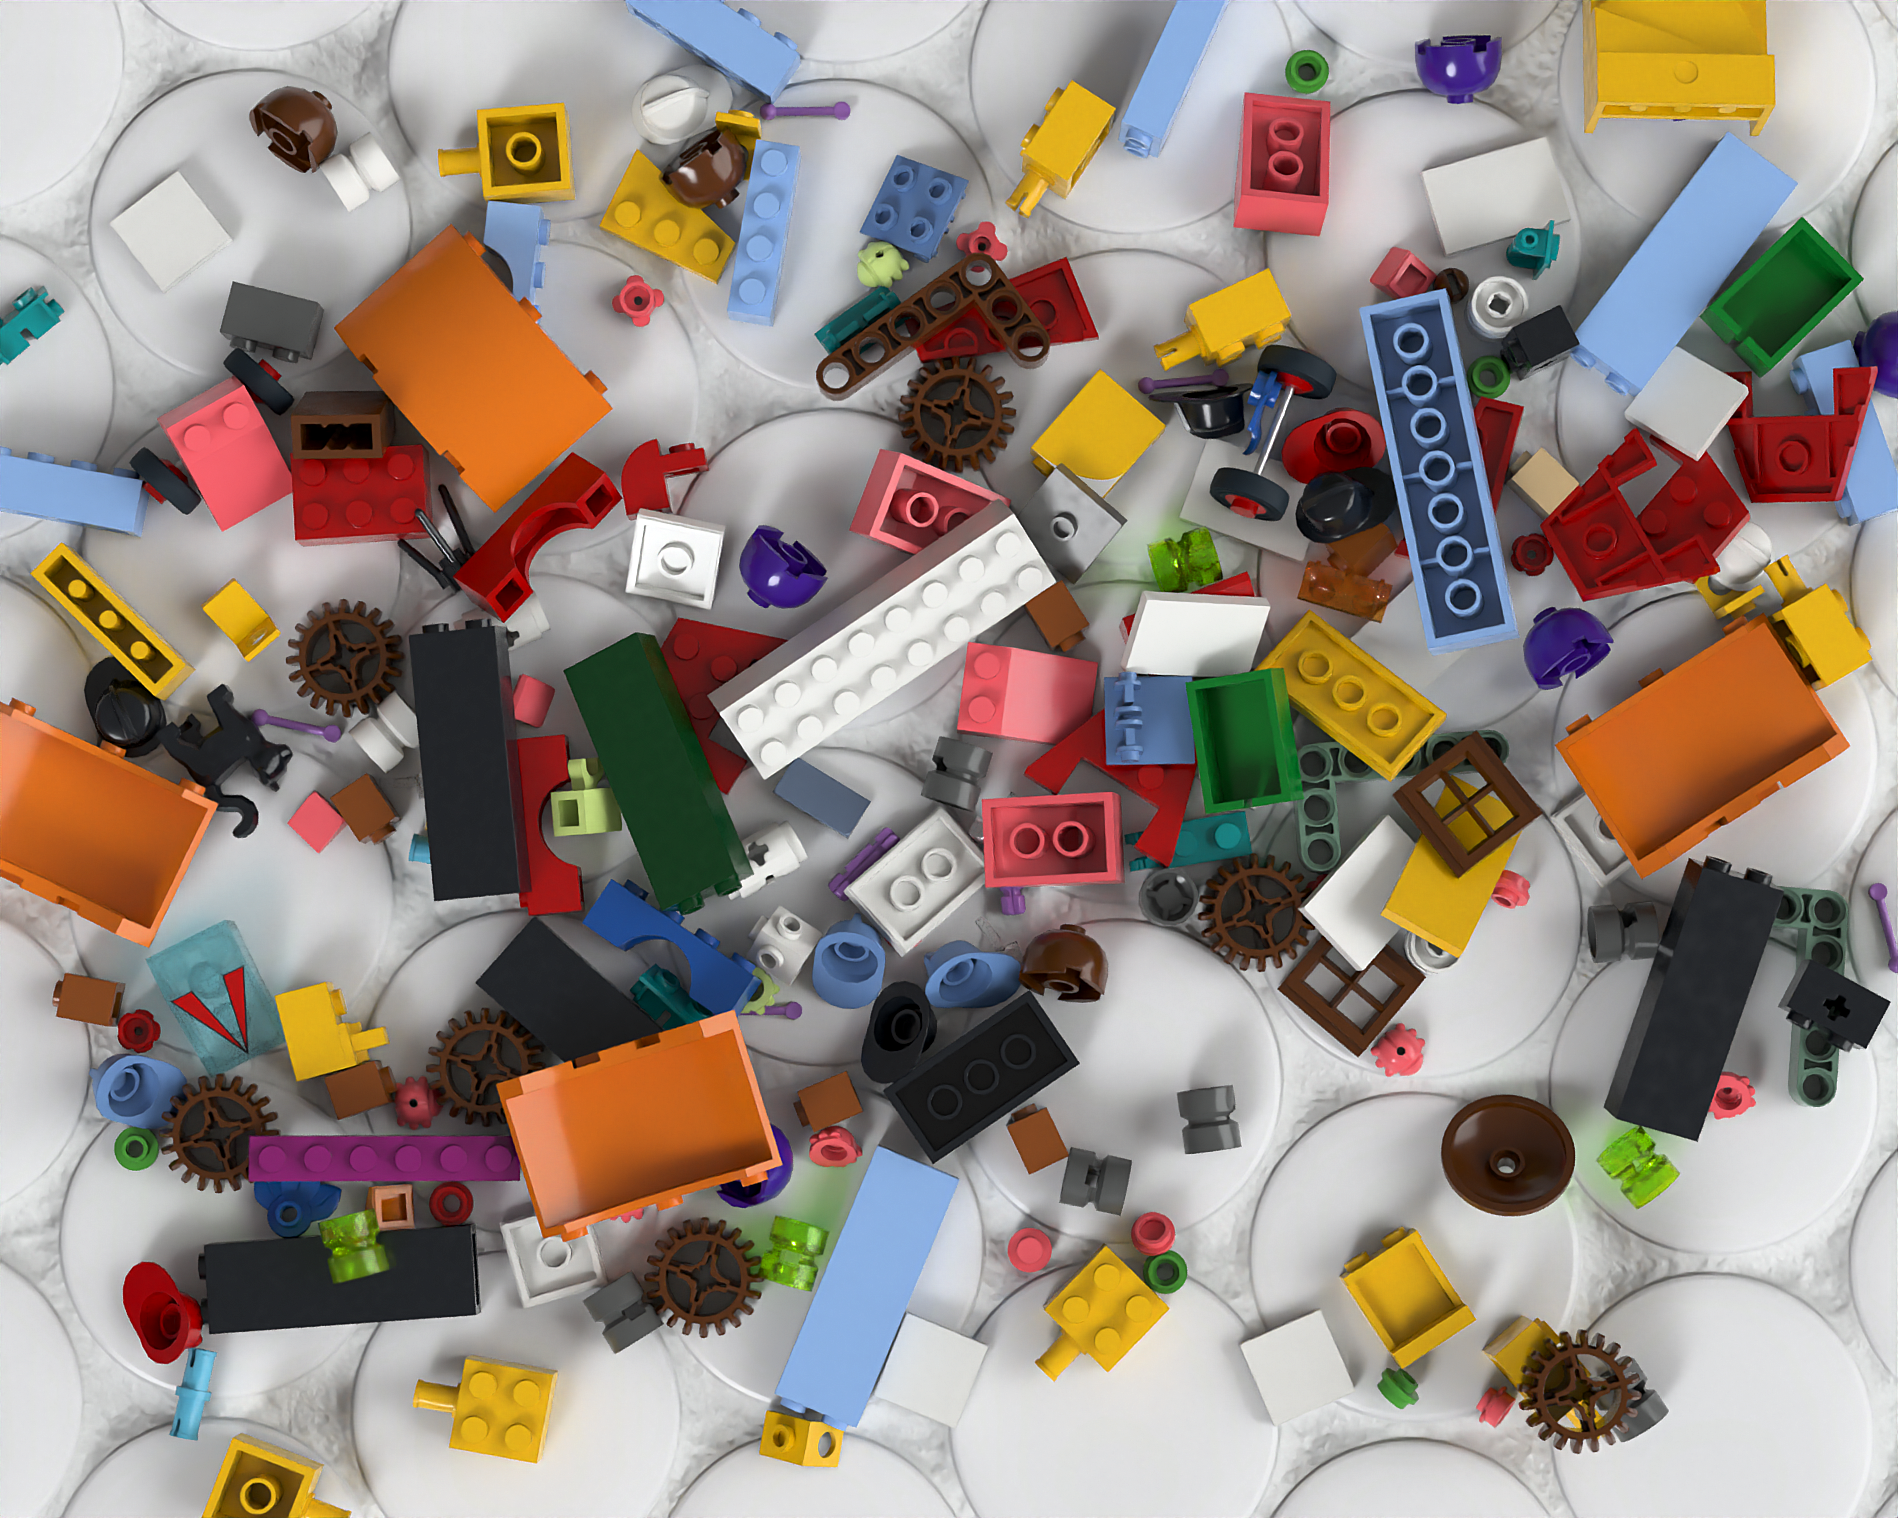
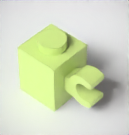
(586, 806)

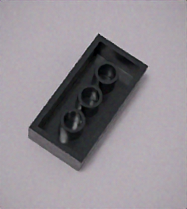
(981, 1077)

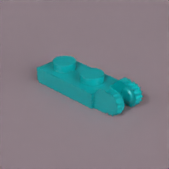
(1203, 842)

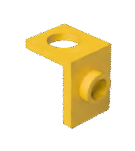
(745, 129)
(1734, 602)
(241, 619)
(797, 1440)

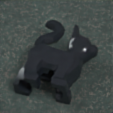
(222, 751)

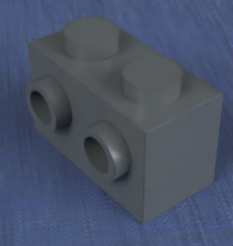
(271, 322)

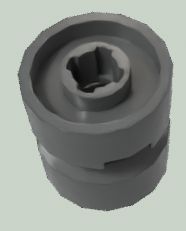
(956, 774)
(1168, 897)
(1622, 932)
(1209, 1119)
(1110, 1186)
(639, 1316)
(1650, 1406)

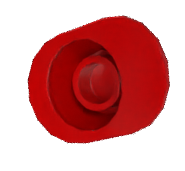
(1333, 443)
(160, 1313)

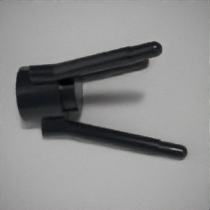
(452, 559)

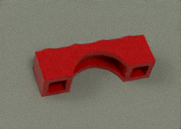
(568, 499)
(554, 883)

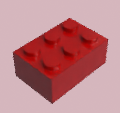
(361, 497)

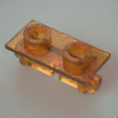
(1347, 594)

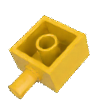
(1062, 146)
(519, 154)
(1229, 323)
(1816, 627)
(1100, 1313)
(1512, 1351)
(495, 1408)
(267, 1483)

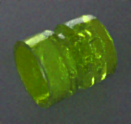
(1185, 561)
(1648, 1179)
(797, 1238)
(353, 1246)

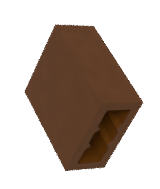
(342, 425)

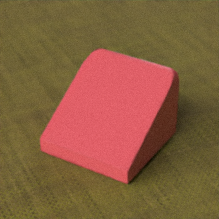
(1402, 274)
(532, 700)
(317, 821)

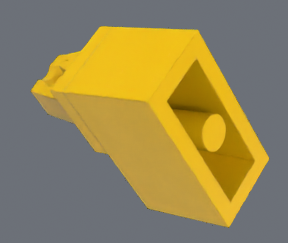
(318, 1037)

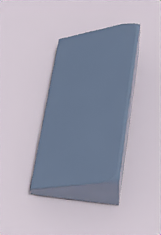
(821, 797)

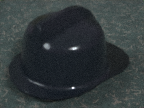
(1209, 412)
(1345, 503)
(123, 708)
(897, 1032)

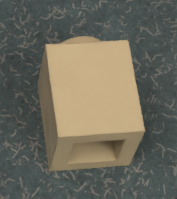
(1540, 482)

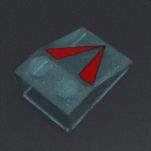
(218, 997)

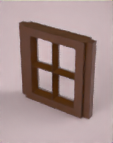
(1498, 780)
(1326, 1012)

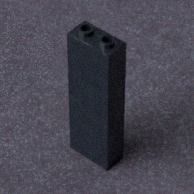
(469, 761)
(562, 996)
(1694, 997)
(290, 1283)

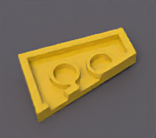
(656, 222)

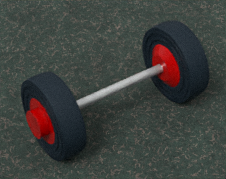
(167, 480)
(1249, 492)

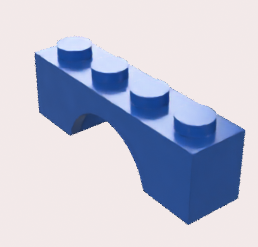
(628, 920)

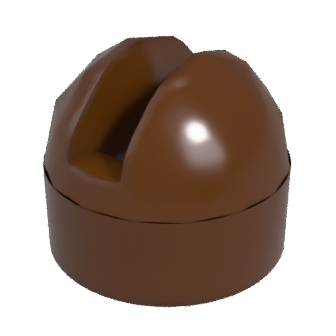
(1461, 281)

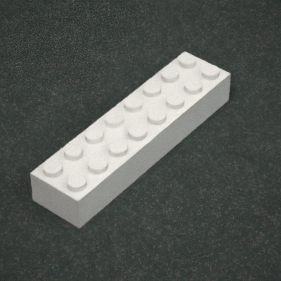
(882, 638)

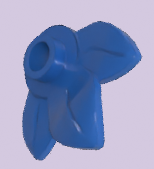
(1264, 393)
(308, 1198)

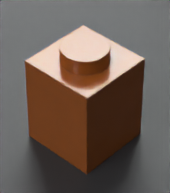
(1362, 551)
(1057, 617)
(367, 810)
(88, 999)
(361, 1089)
(827, 1102)
(1036, 1138)

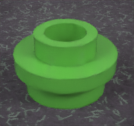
(1311, 59)
(1494, 365)
(150, 1148)
(1172, 1284)
(1398, 1387)

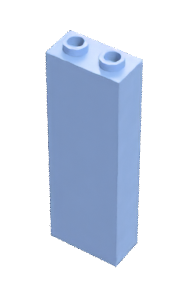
(1169, 75)
(1681, 265)
(866, 1288)

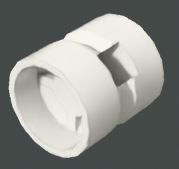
(359, 172)
(1495, 308)
(388, 733)
(1428, 957)

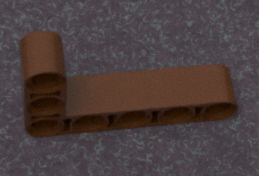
(933, 321)

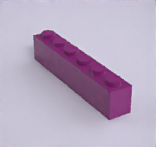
(382, 1158)

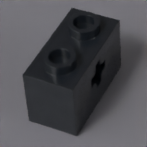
(1538, 343)
(1859, 1007)

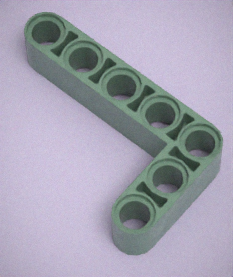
(1336, 772)
(1834, 936)

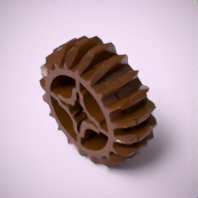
(938, 408)
(325, 665)
(1222, 926)
(493, 1047)
(214, 1112)
(692, 1312)
(1586, 1412)

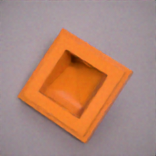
(392, 1206)

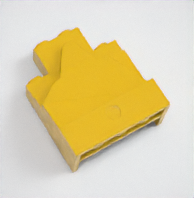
(1677, 61)

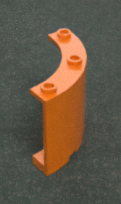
(473, 367)
(1701, 744)
(93, 825)
(639, 1125)

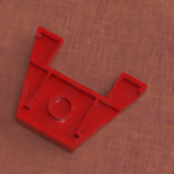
(1801, 454)
(1693, 503)
(1604, 542)
(700, 662)
(1160, 785)

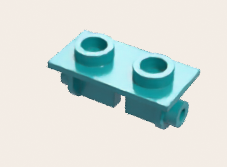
(1534, 249)
(30, 313)
(858, 319)
(661, 991)

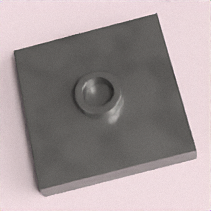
(1069, 523)

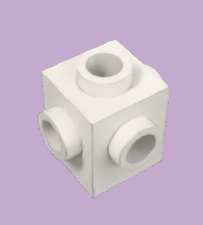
(782, 944)

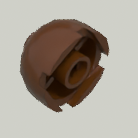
(298, 125)
(707, 171)
(1065, 963)

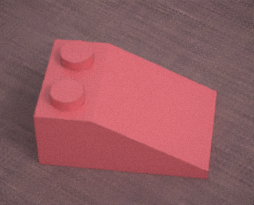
(1282, 164)
(228, 452)
(915, 503)
(1024, 694)
(1053, 840)

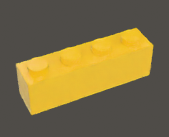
(112, 621)

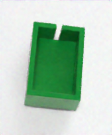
(1782, 297)
(1244, 740)

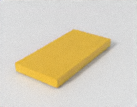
(1353, 696)
(1431, 897)

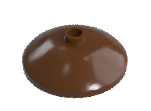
(1510, 1134)

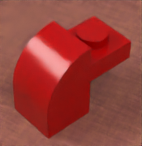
(647, 473)

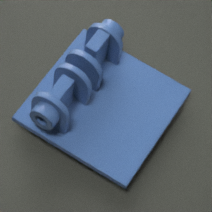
(914, 207)
(1147, 720)

